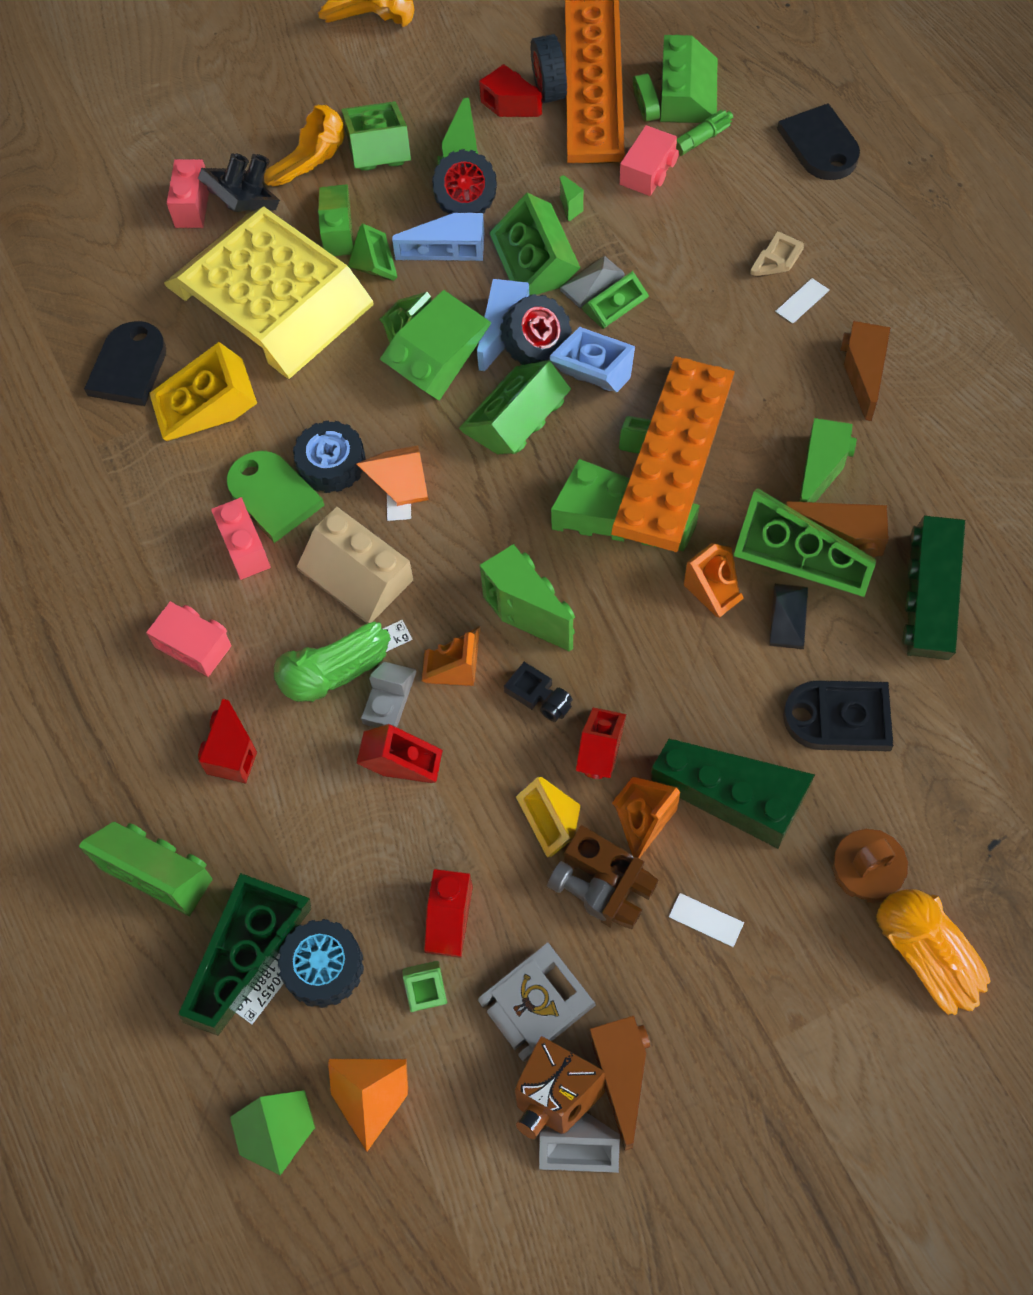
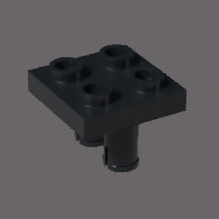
(240, 188)

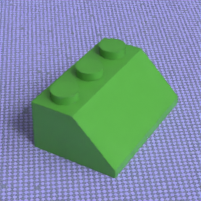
(687, 80)
(534, 246)
(517, 407)
(148, 865)

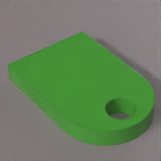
(273, 495)

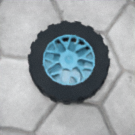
(320, 963)

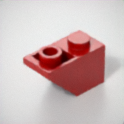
(510, 94)
(228, 747)

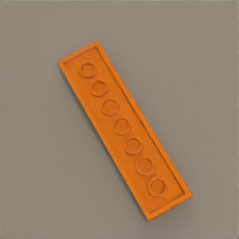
(594, 82)
(673, 455)

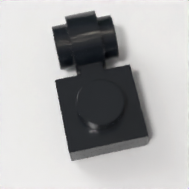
(532, 686)

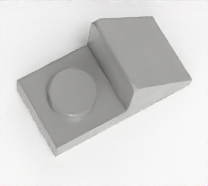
(388, 694)

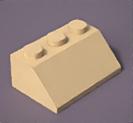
(354, 565)

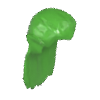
(314, 671)

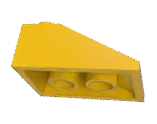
(203, 394)

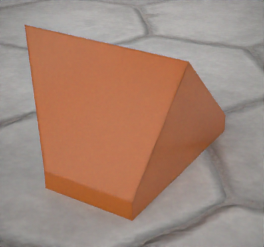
(398, 474)
(714, 579)
(453, 662)
(644, 811)
(368, 1093)

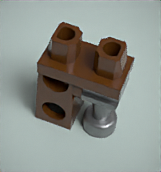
(614, 878)

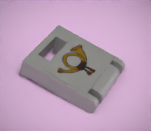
(531, 1005)

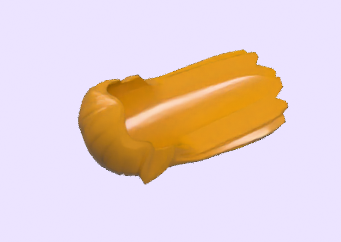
(398, 10)
(317, 143)
(934, 949)

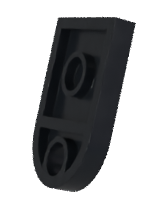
(818, 140)
(126, 366)
(842, 715)

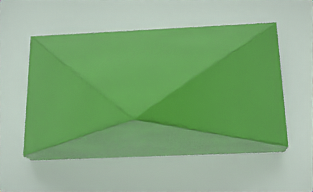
(372, 253)

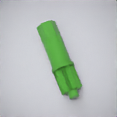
(707, 129)

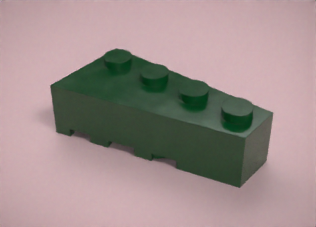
(934, 587)
(735, 788)
(241, 950)

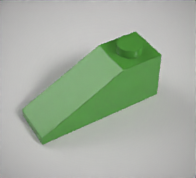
(460, 132)
(335, 220)
(826, 456)

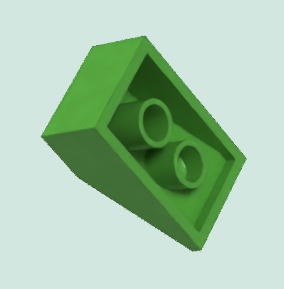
(376, 135)
(436, 343)

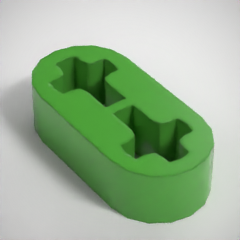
(646, 97)

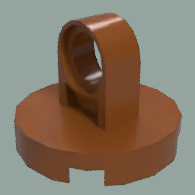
(870, 865)

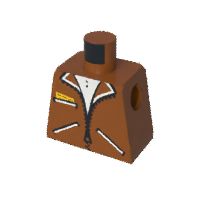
(556, 1089)

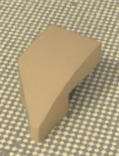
(779, 255)

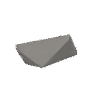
(592, 281)
(585, 1147)

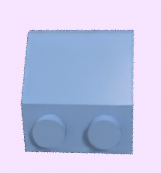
(595, 359)

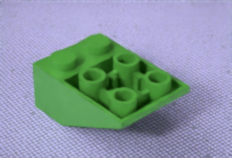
(525, 598)

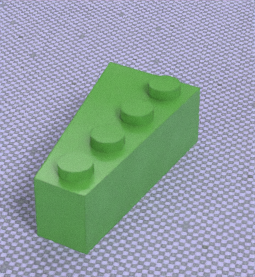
(593, 500)
(796, 545)

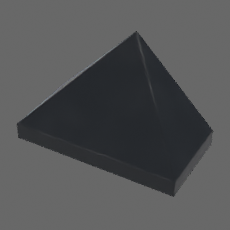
(788, 616)

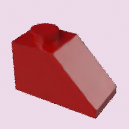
(600, 743)
(399, 754)
(447, 912)

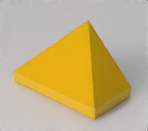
(550, 814)

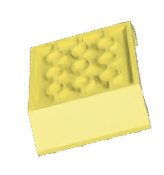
(275, 289)

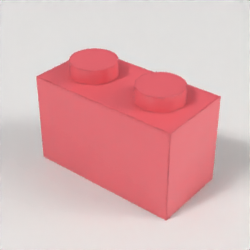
(648, 160)
(187, 194)
(241, 538)
(189, 638)

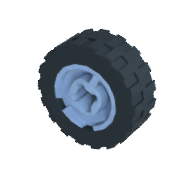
(334, 470)

